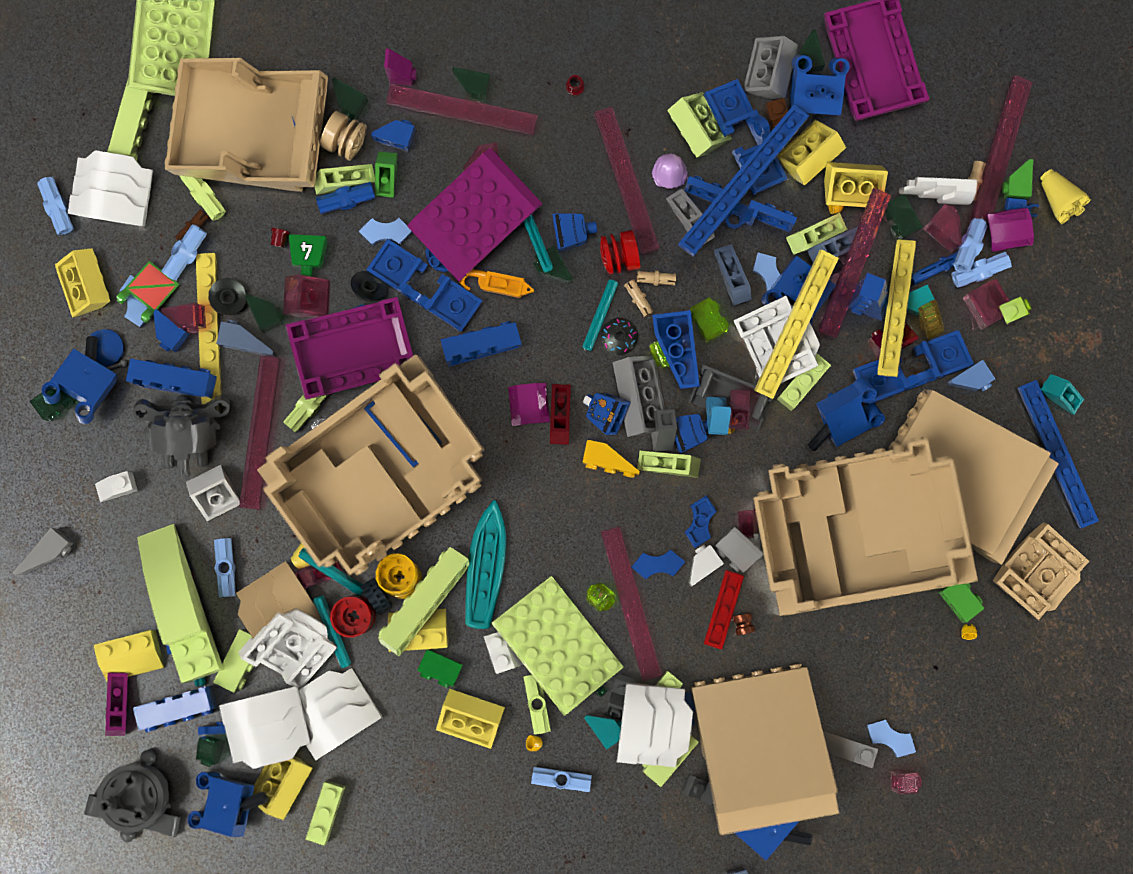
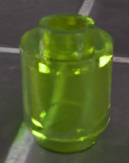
(658, 355)

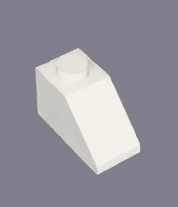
(116, 486)
(704, 563)

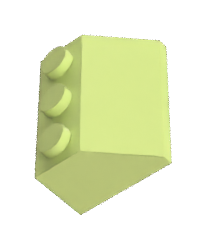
(698, 124)

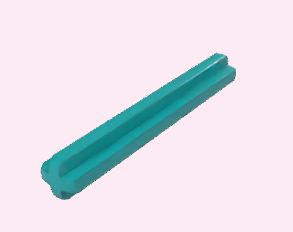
(538, 244)
(600, 315)
(334, 573)
(324, 613)

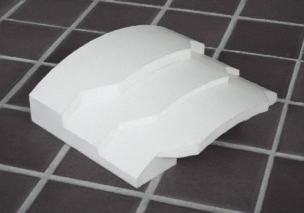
(111, 189)
(943, 189)
(761, 331)
(291, 646)
(335, 710)
(654, 725)
(265, 727)

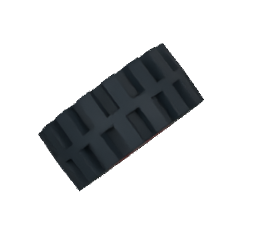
(376, 596)

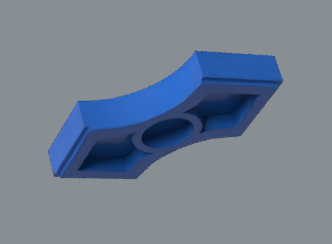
(702, 512)
(649, 565)

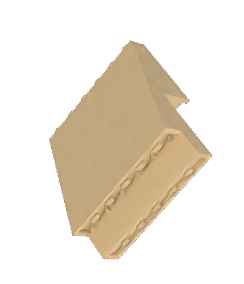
(240, 124)
(994, 468)
(764, 749)

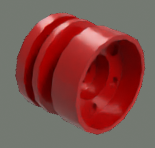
(620, 252)
(343, 621)

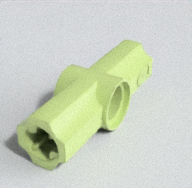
(204, 196)
(303, 411)
(538, 716)

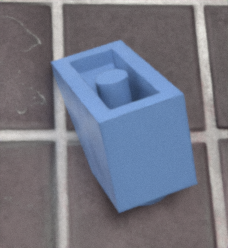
(974, 378)

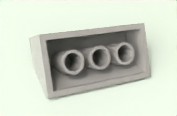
(640, 384)

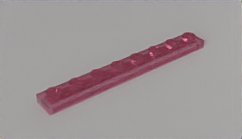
(461, 109)
(1002, 148)
(626, 180)
(854, 263)
(259, 432)
(630, 604)

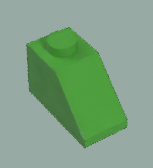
(385, 174)
(1020, 182)

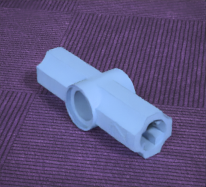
(55, 205)
(970, 246)
(184, 252)
(982, 270)
(224, 554)
(575, 780)

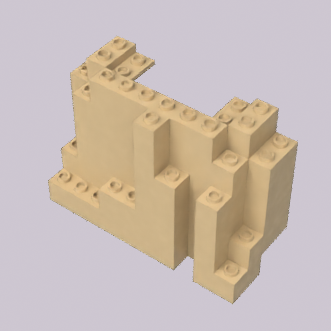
(351, 487)
(863, 528)

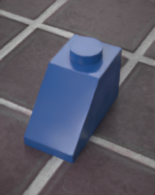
(395, 134)
(168, 333)

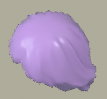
(669, 171)

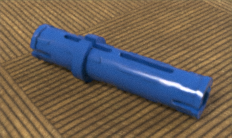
(942, 265)

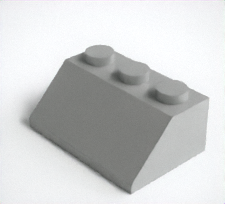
(770, 67)

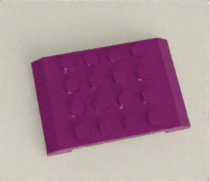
(879, 57)
(474, 214)
(348, 347)

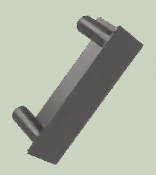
(719, 384)

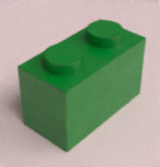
(440, 668)

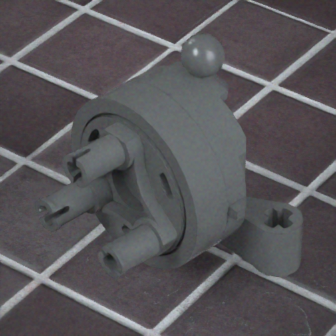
(182, 429)
(134, 800)

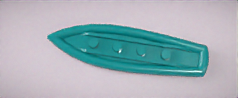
(485, 568)

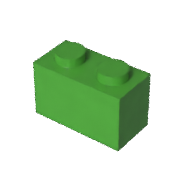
(962, 601)

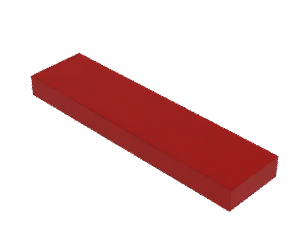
(723, 609)

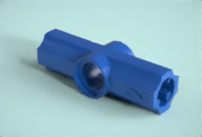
(345, 198)

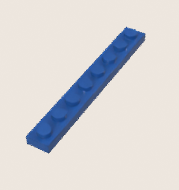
(1053, 443)

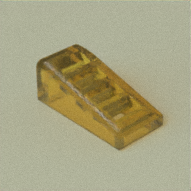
(930, 323)

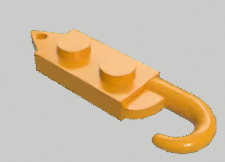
(499, 283)

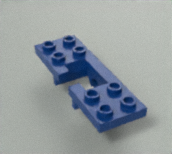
(731, 107)
(746, 214)
(449, 303)
(944, 354)

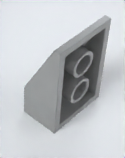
(737, 550)

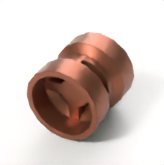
(743, 628)

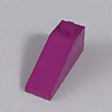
(398, 69)
(116, 704)

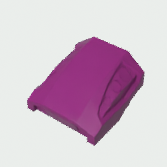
(1010, 229)
(528, 404)

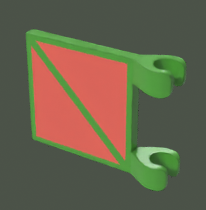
(150, 288)

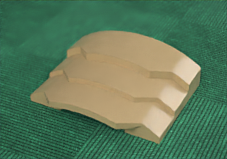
(1041, 571)
(271, 594)

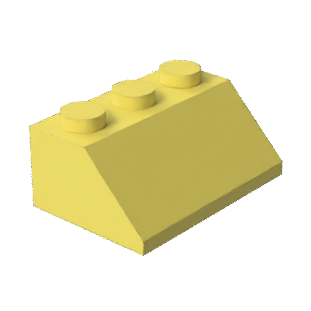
(811, 151)
(852, 183)
(82, 282)
(432, 634)
(130, 654)
(470, 718)
(282, 785)

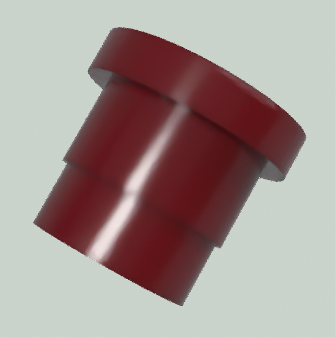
(575, 91)
(279, 237)

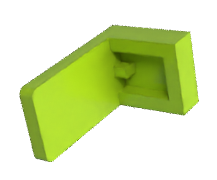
(1015, 309)

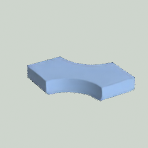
(395, 231)
(766, 268)
(134, 308)
(899, 742)

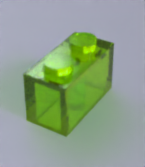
(709, 320)

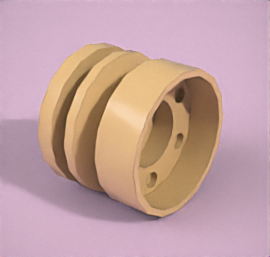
(340, 134)

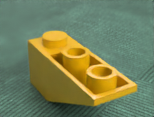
(603, 456)

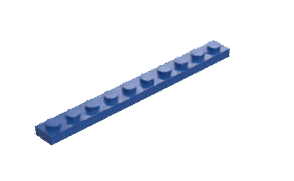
(743, 180)

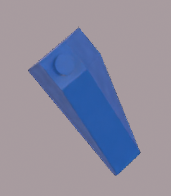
(676, 340)

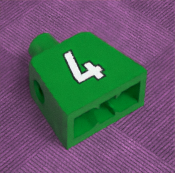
(307, 252)

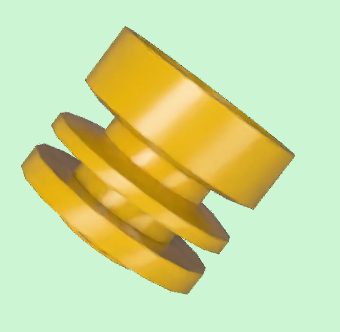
(391, 569)

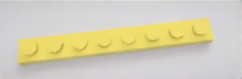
(896, 308)
(796, 324)
(208, 349)

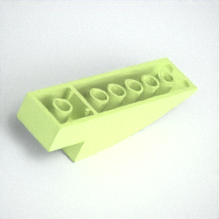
(177, 605)

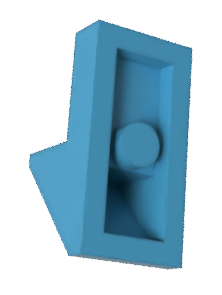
(717, 415)

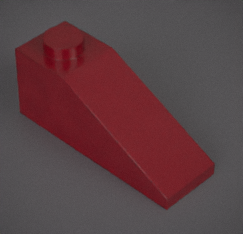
(560, 414)

